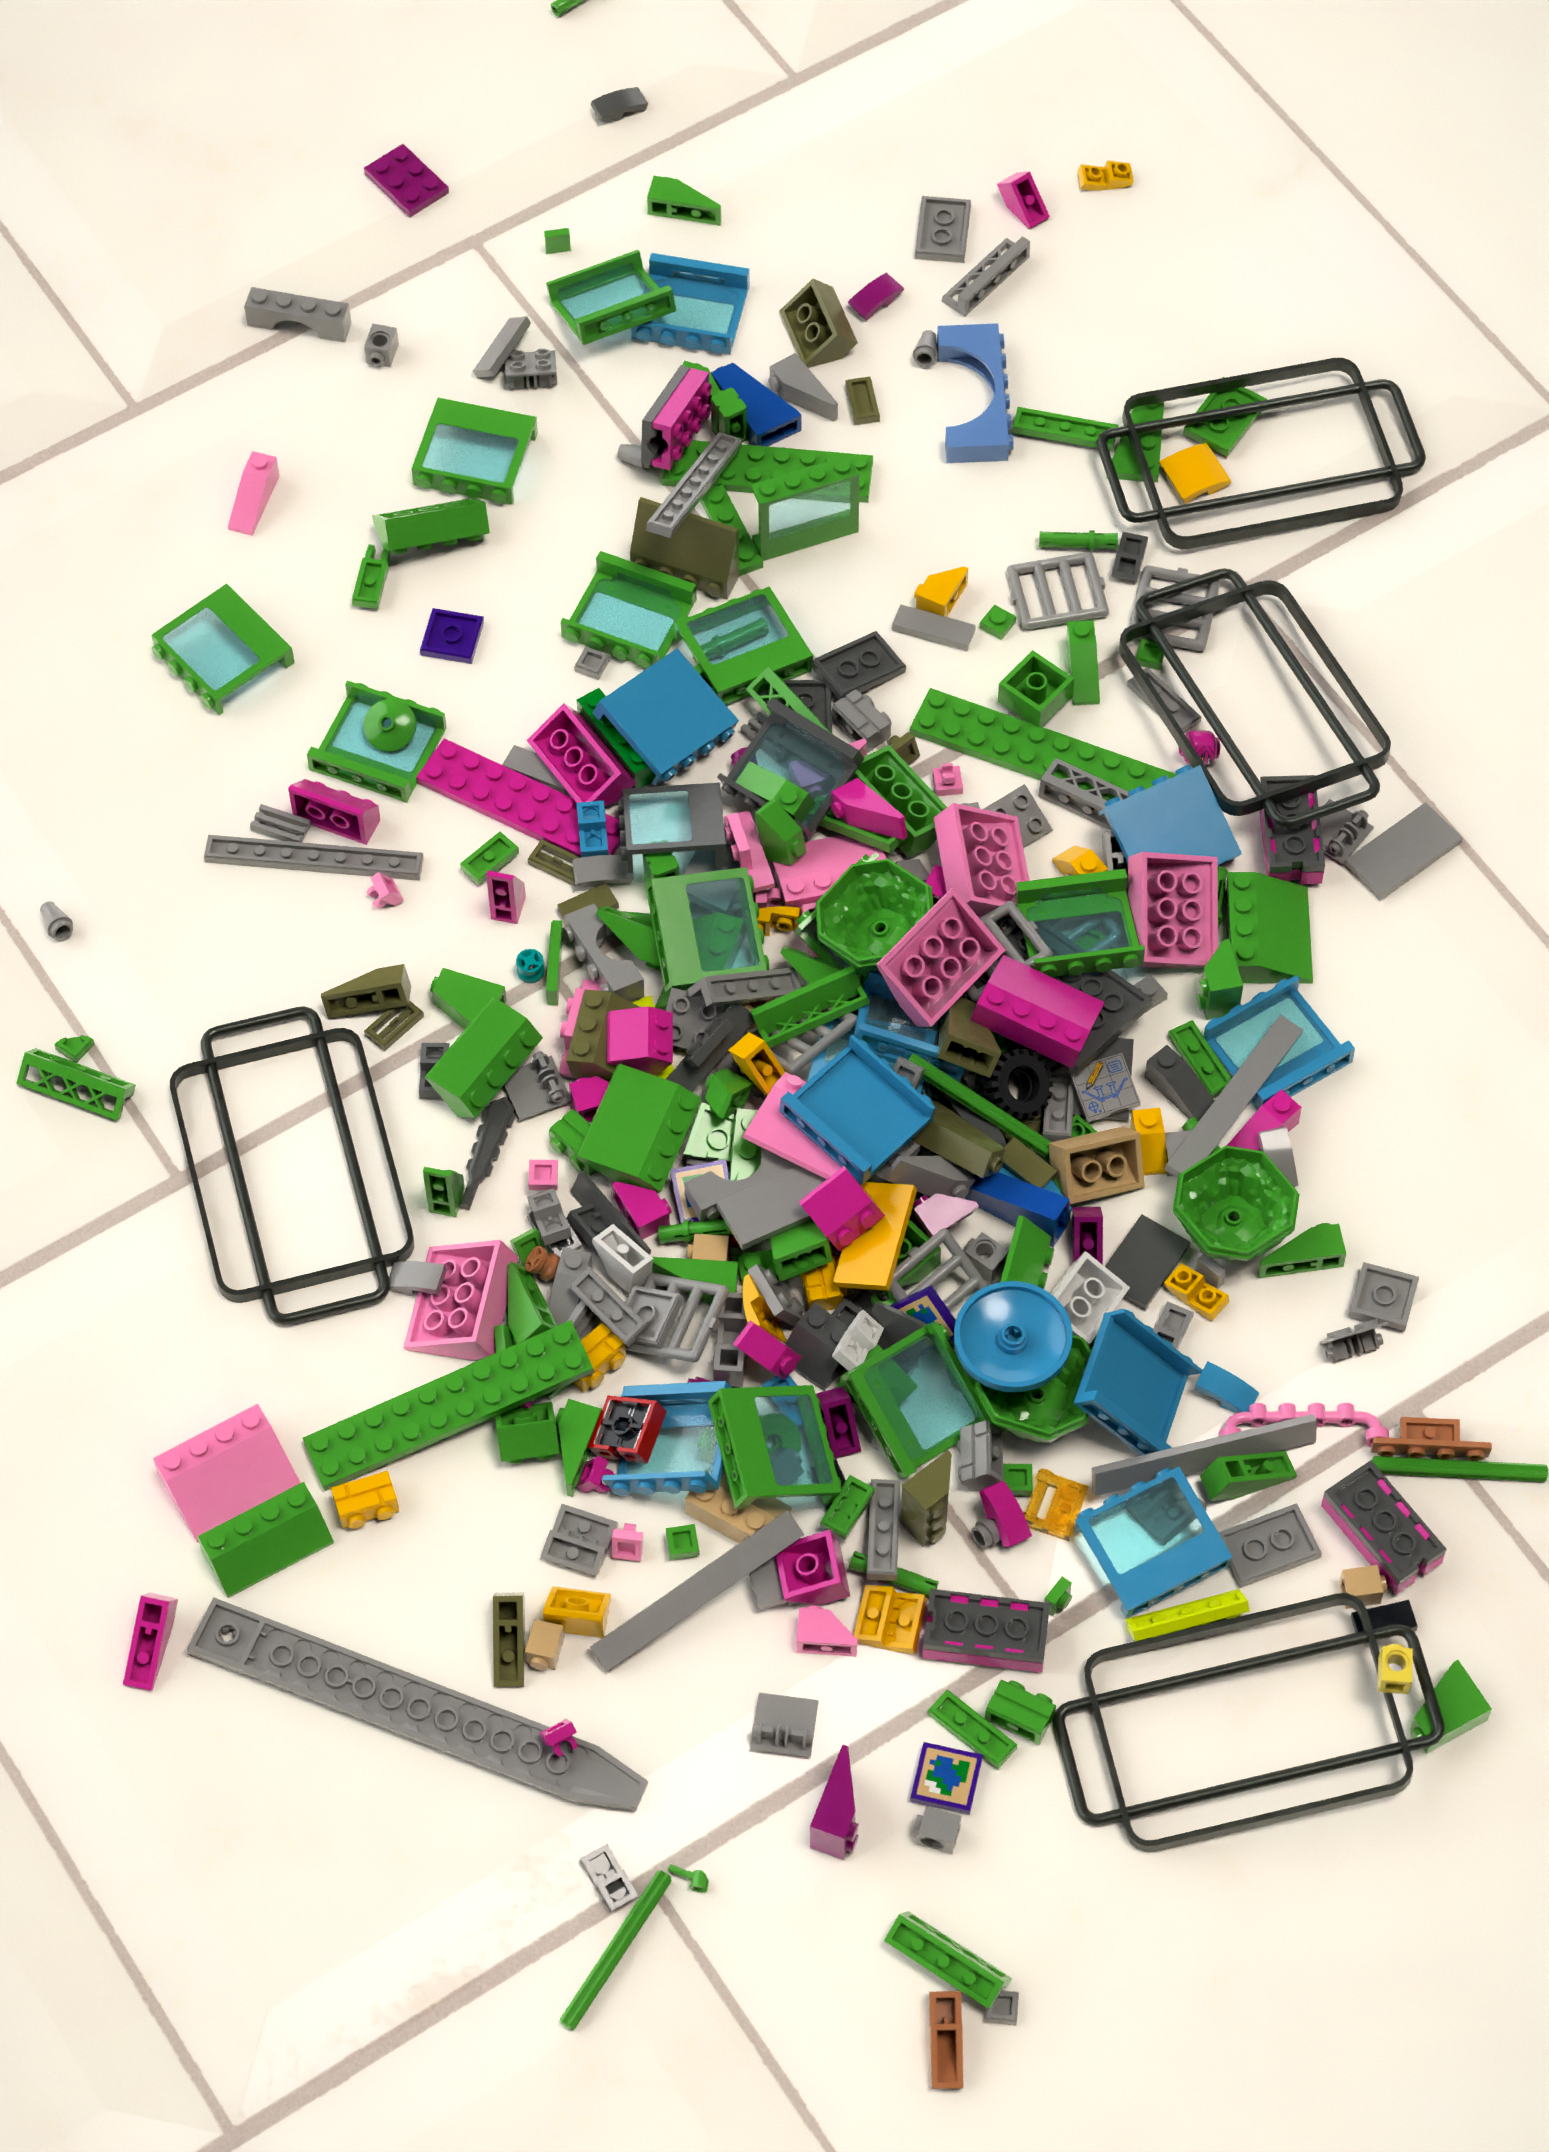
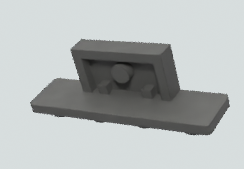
(711, 1048)
(597, 1214)

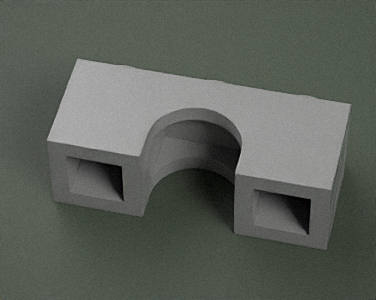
(728, 1359)

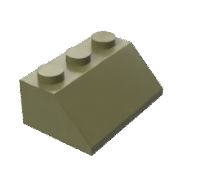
(818, 324)
(589, 1041)
(926, 1501)

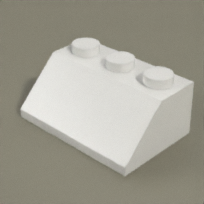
(1088, 1293)

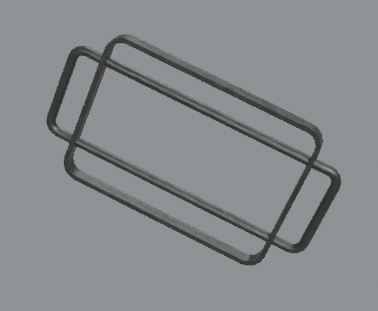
(1195, 389)
(1248, 594)
(267, 1288)
(1368, 1636)

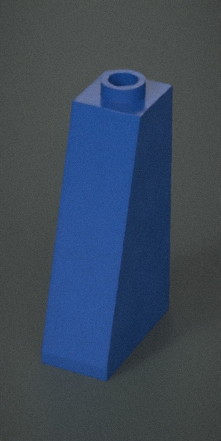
(768, 415)
(1010, 1197)

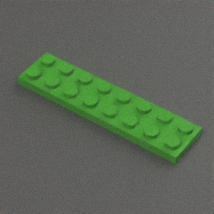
(762, 463)

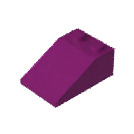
(833, 1824)

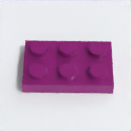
(406, 180)

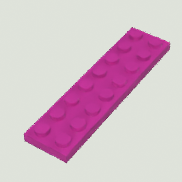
(508, 797)

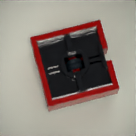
(627, 1429)

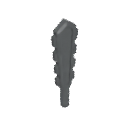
(490, 1135)

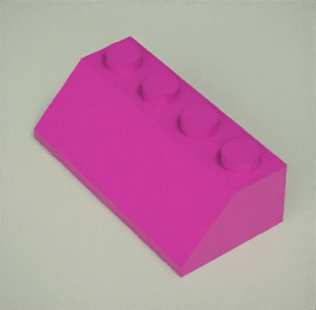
(580, 758)

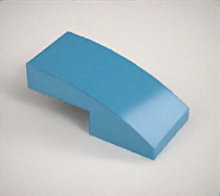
(592, 828)
(1226, 1387)

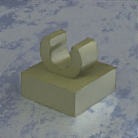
(905, 747)

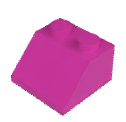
(640, 1038)
(841, 1208)
(813, 1570)

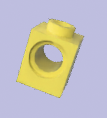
(1395, 1681)

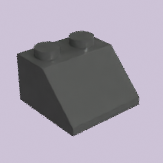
(815, 1341)

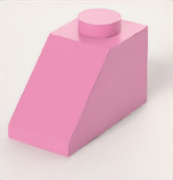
(823, 1633)

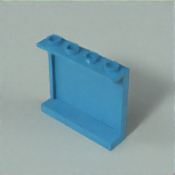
(668, 715)
(1172, 818)
(858, 1110)
(1134, 1382)

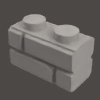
(861, 719)
(980, 1455)

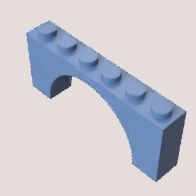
(980, 350)

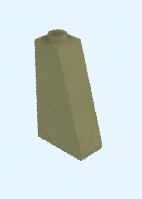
(966, 1041)
(961, 1143)

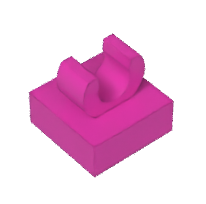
(592, 1475)
(557, 1734)

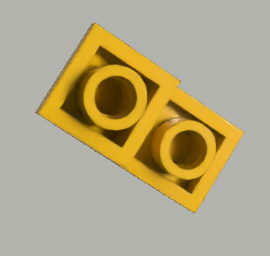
(1111, 176)
(778, 917)
(1195, 1292)

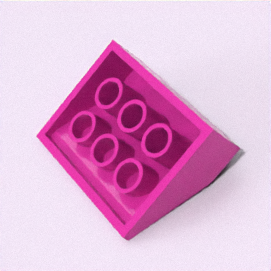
(1037, 1011)

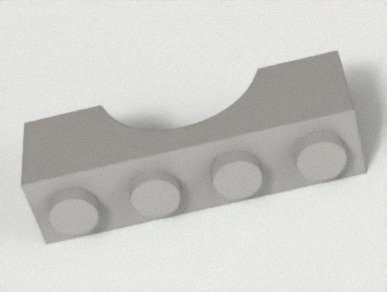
(326, 317)
(587, 935)
(708, 1188)

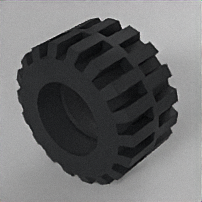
(1032, 1079)

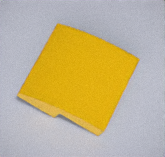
(1195, 472)
(758, 1310)
(890, 1619)

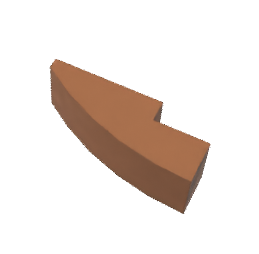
(946, 2039)

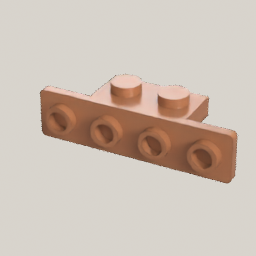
(1430, 1437)

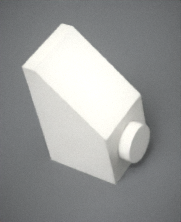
(623, 1258)

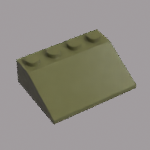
(697, 552)

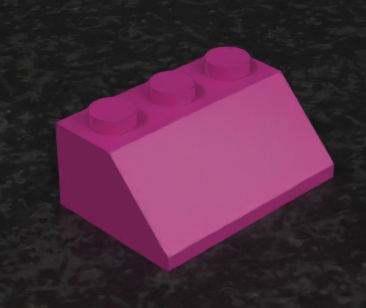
(334, 810)

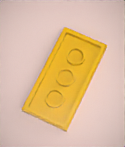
(874, 1255)

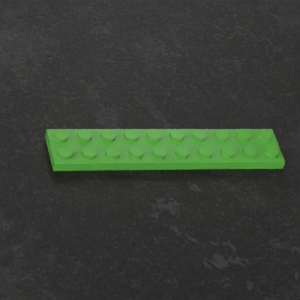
(1021, 744)
(448, 1405)

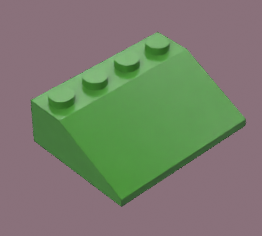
(1268, 928)
(638, 1128)

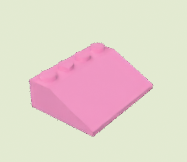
(981, 855)
(818, 868)
(1174, 907)
(939, 959)
(780, 1136)
(468, 1304)
(225, 1470)

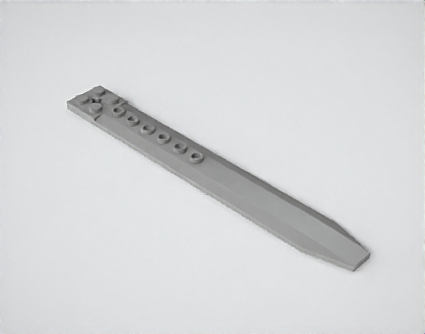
(412, 1707)

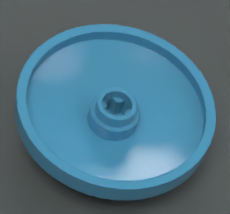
(1013, 1336)

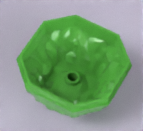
(870, 911)
(1236, 1204)
(1044, 1411)

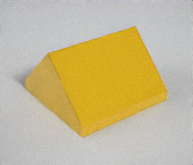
(578, 1611)

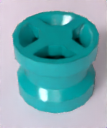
(527, 959)

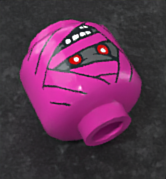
(1205, 745)

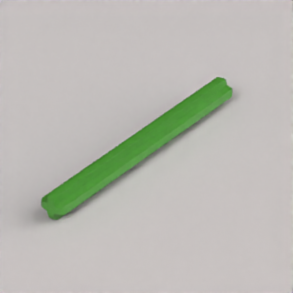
(982, 1107)
(1461, 1468)
(615, 1950)

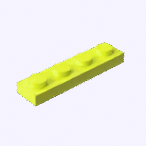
(1187, 1615)

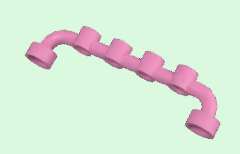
(1344, 1416)

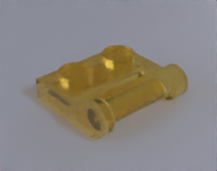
(1064, 1506)

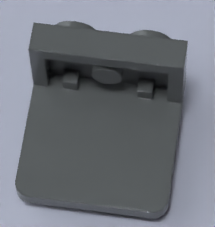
(895, 1324)

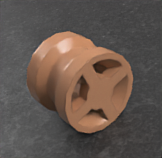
(542, 1263)

